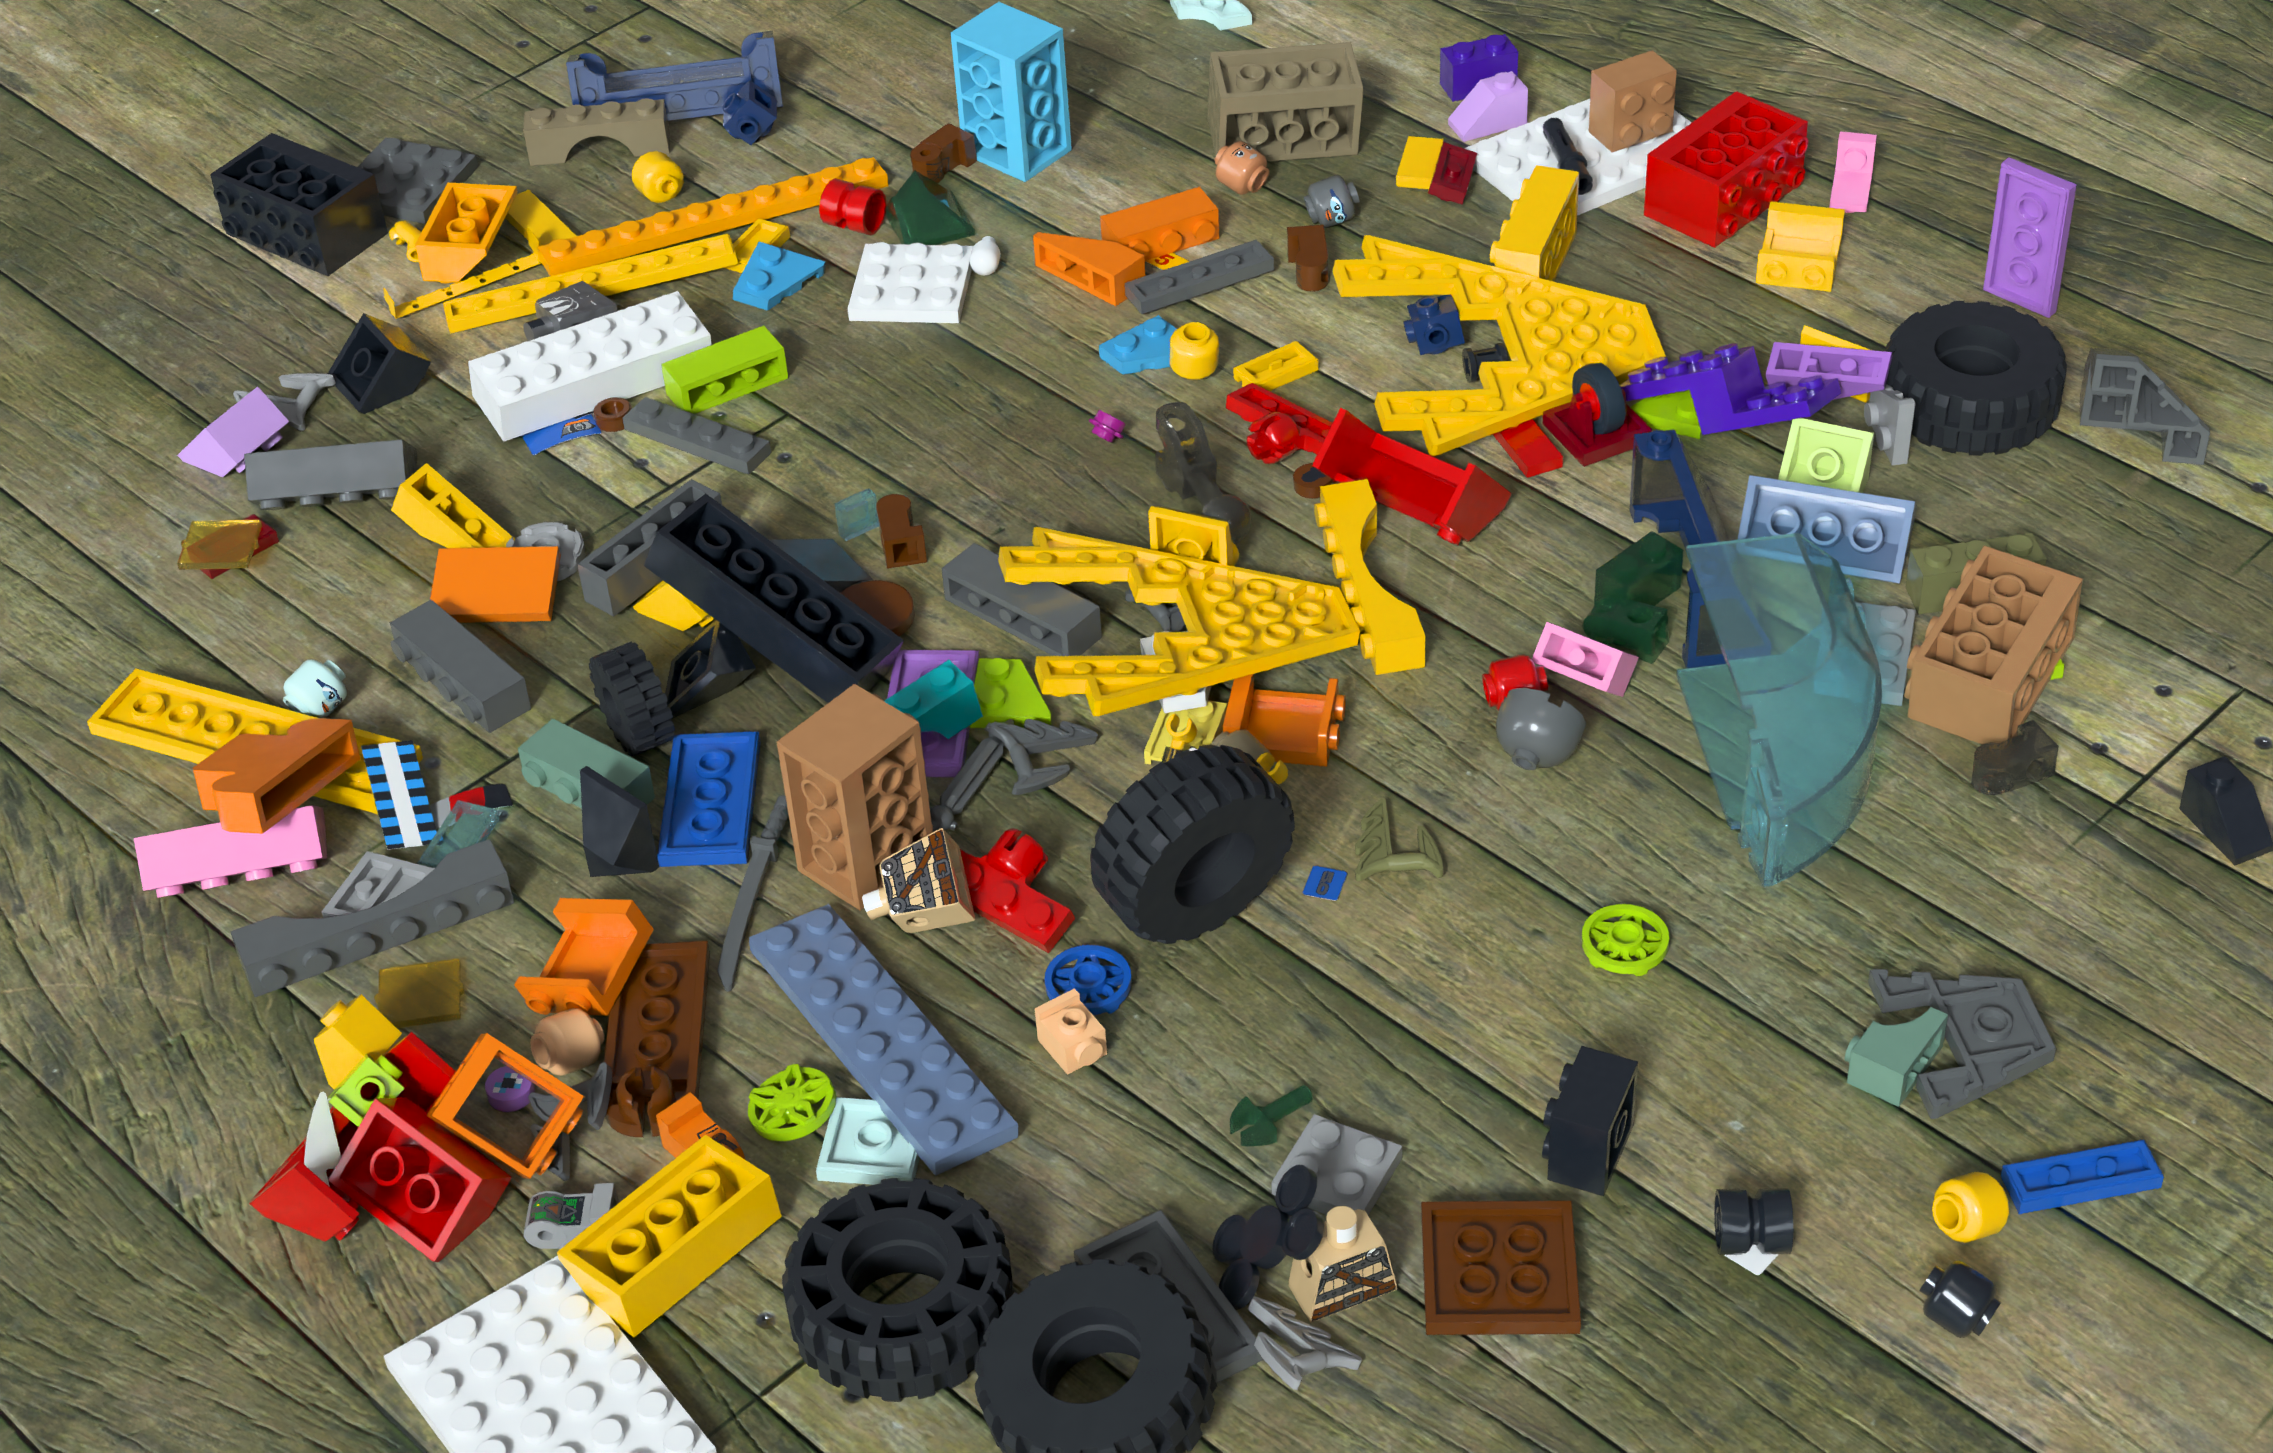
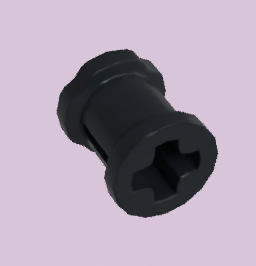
(1473, 359)

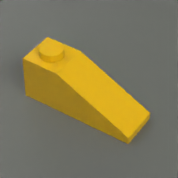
(444, 513)

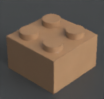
(1632, 101)

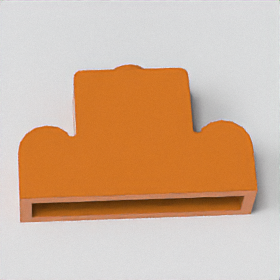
(266, 777)

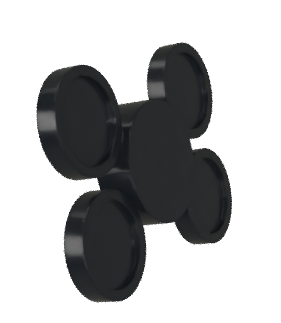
(1268, 1236)

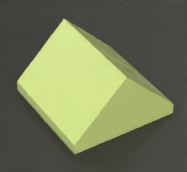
(1827, 456)

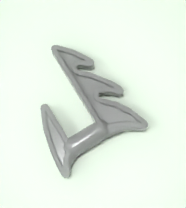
(296, 409)
(1306, 1339)

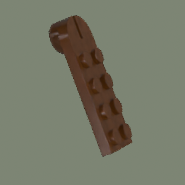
(657, 1034)

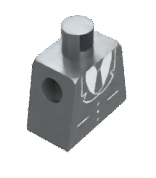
(566, 309)

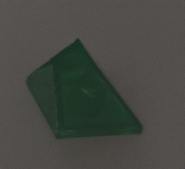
(927, 213)

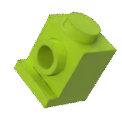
(347, 1094)

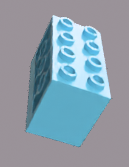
(1012, 90)

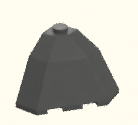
(2127, 394)

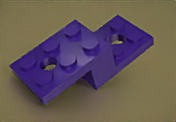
(1730, 389)

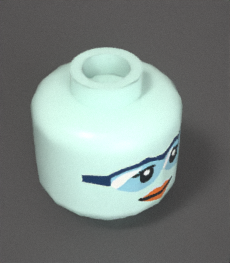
(315, 689)

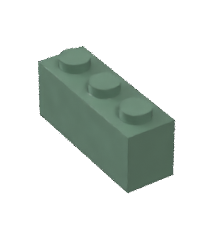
(559, 752)

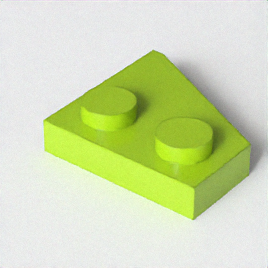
(1670, 412)

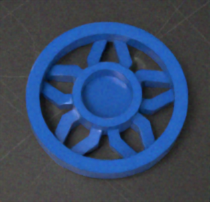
(1090, 977)

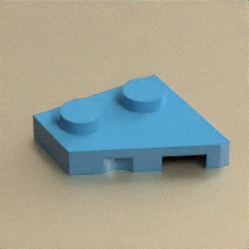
(774, 275)
(1140, 347)

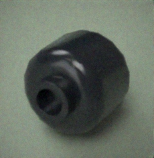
(1959, 1299)

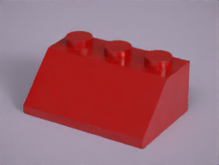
(418, 1177)

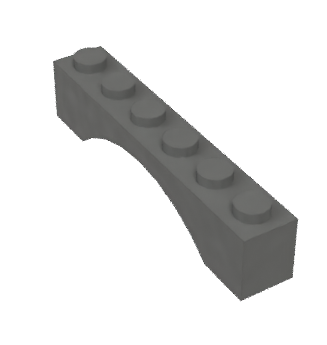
(292, 949)

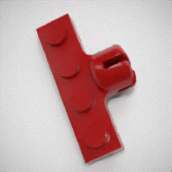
(1277, 424)
(1002, 890)

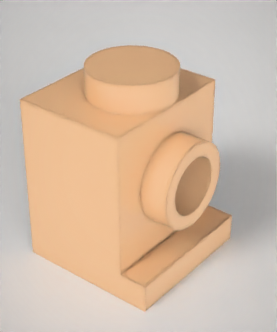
(1070, 1032)

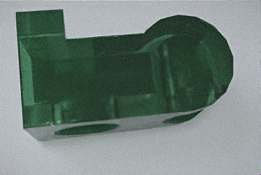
(1629, 625)

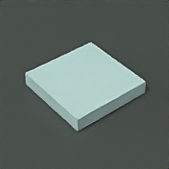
(864, 1146)

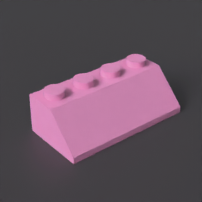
(212, 854)

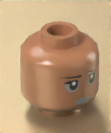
(1241, 168)

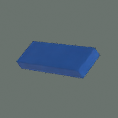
(2081, 1176)

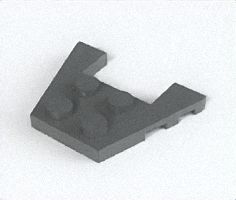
(1988, 1029)

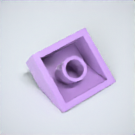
(240, 430)

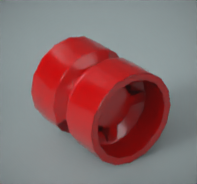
(857, 208)

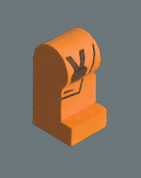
(686, 1123)

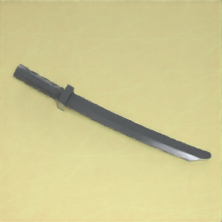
(763, 851)

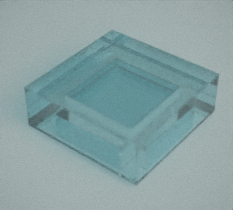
(857, 514)

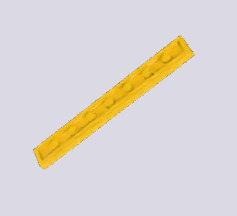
(605, 278)

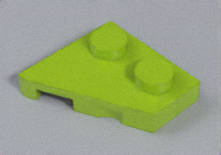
(1007, 693)

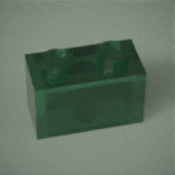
(1642, 572)

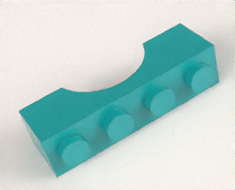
(940, 700)

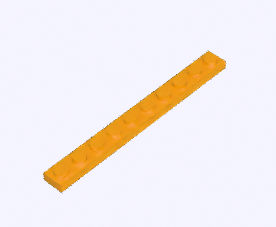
(703, 218)

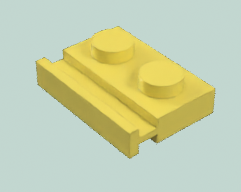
(1208, 722)

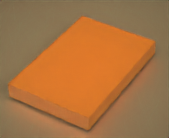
(496, 583)

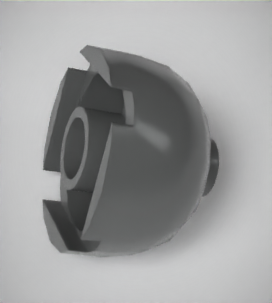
(1537, 730)

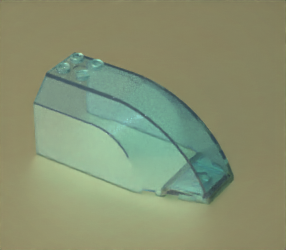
(1793, 706)

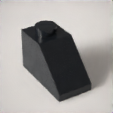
(2226, 810)

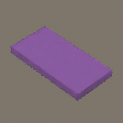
(2029, 237)
(941, 755)

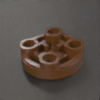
(885, 602)

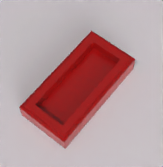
(1530, 448)

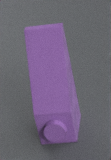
(1856, 369)

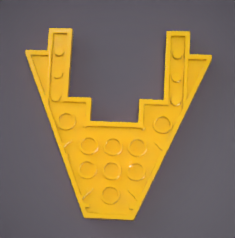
(1544, 325)
(1233, 617)

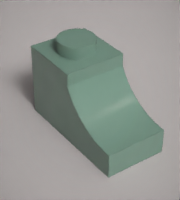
(1892, 1056)

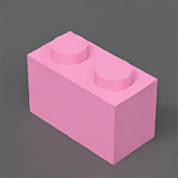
(1584, 659)

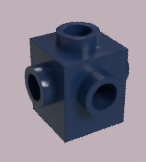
(749, 113)
(1434, 324)

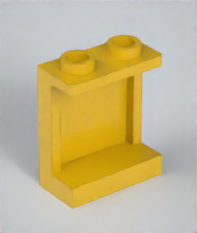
(1800, 246)

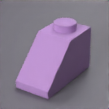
(1491, 107)

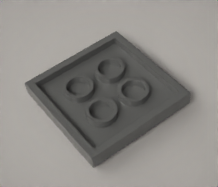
(414, 176)

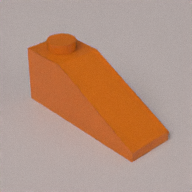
(1089, 264)

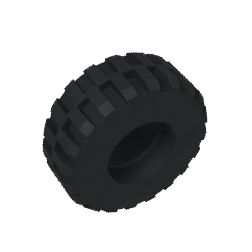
(1977, 376)
(1192, 843)
(885, 1232)
(1087, 1314)

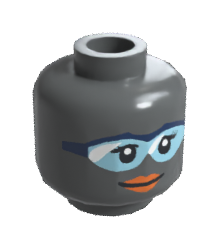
(1331, 201)

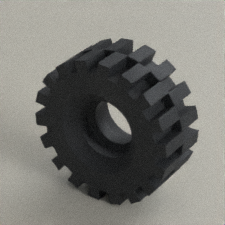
(631, 698)

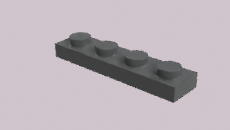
(1199, 276)
(697, 435)

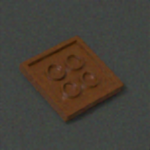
(1499, 1268)

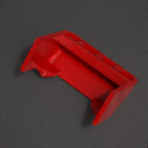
(1411, 481)
(307, 1203)

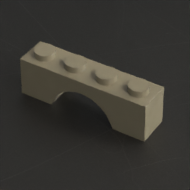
(637, 125)

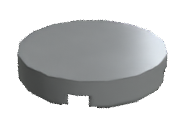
(554, 534)

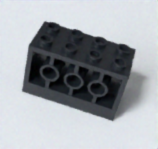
(299, 204)

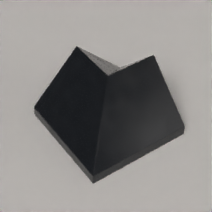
(707, 669)
(614, 828)

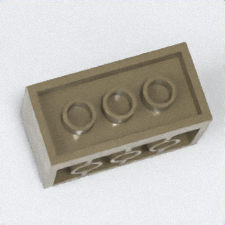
(1287, 100)

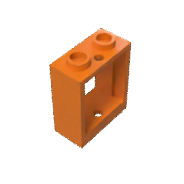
(466, 1077)

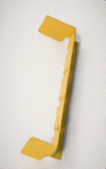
(468, 284)

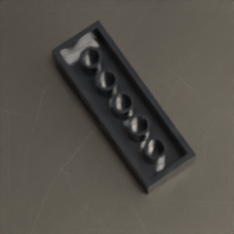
(771, 600)

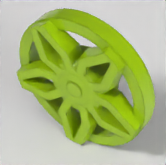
(1625, 939)
(791, 1103)

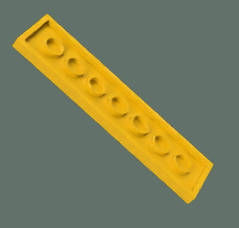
(198, 720)

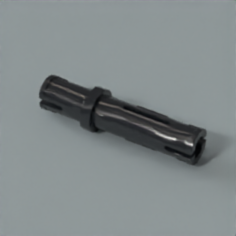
(1566, 153)

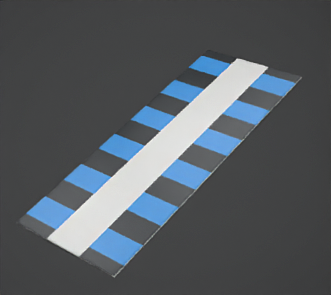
(399, 794)

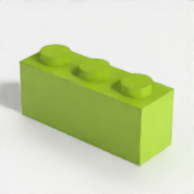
(725, 370)

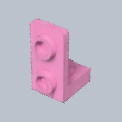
(1853, 172)

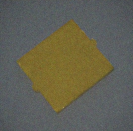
(219, 544)
(420, 993)

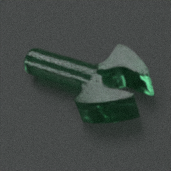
(1264, 1117)

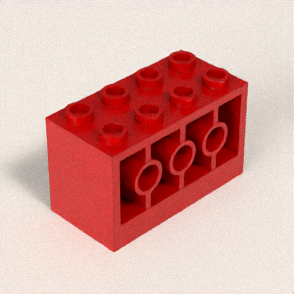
(1725, 168)

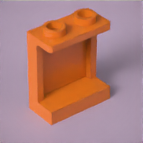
(1289, 724)
(591, 957)

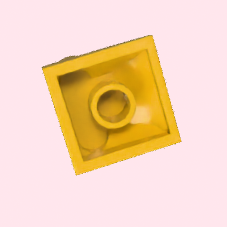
(1191, 535)

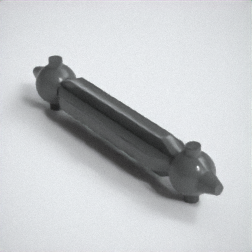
(967, 781)

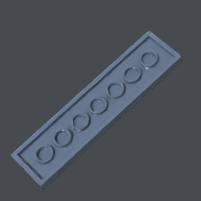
(884, 1039)

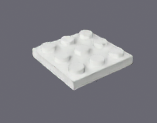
(911, 283)

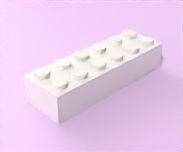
(584, 365)

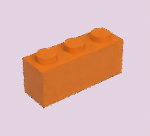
(1164, 224)

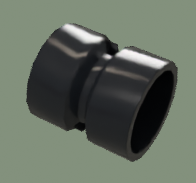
(1753, 1221)

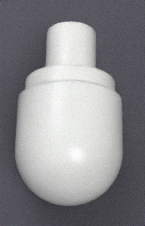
(985, 256)

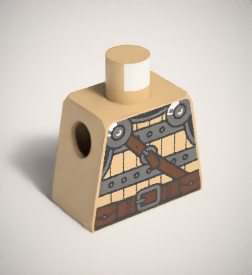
(923, 886)
(1345, 1267)

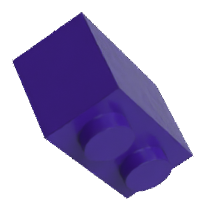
(1471, 61)

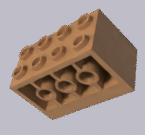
(1992, 647)
(854, 791)

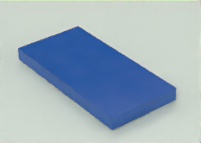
(709, 799)

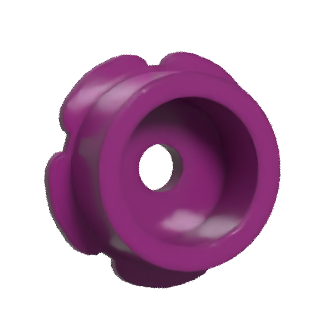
(1107, 426)

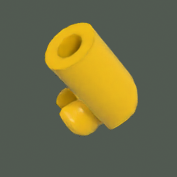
(406, 233)

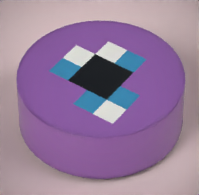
(508, 1090)

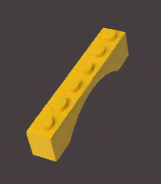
(1388, 627)

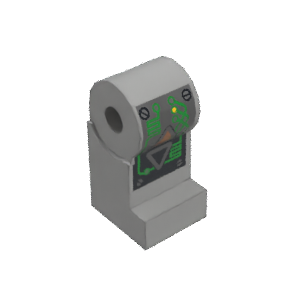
(559, 1218)

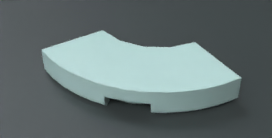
(1221, 13)

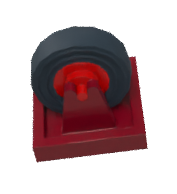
(1597, 418)

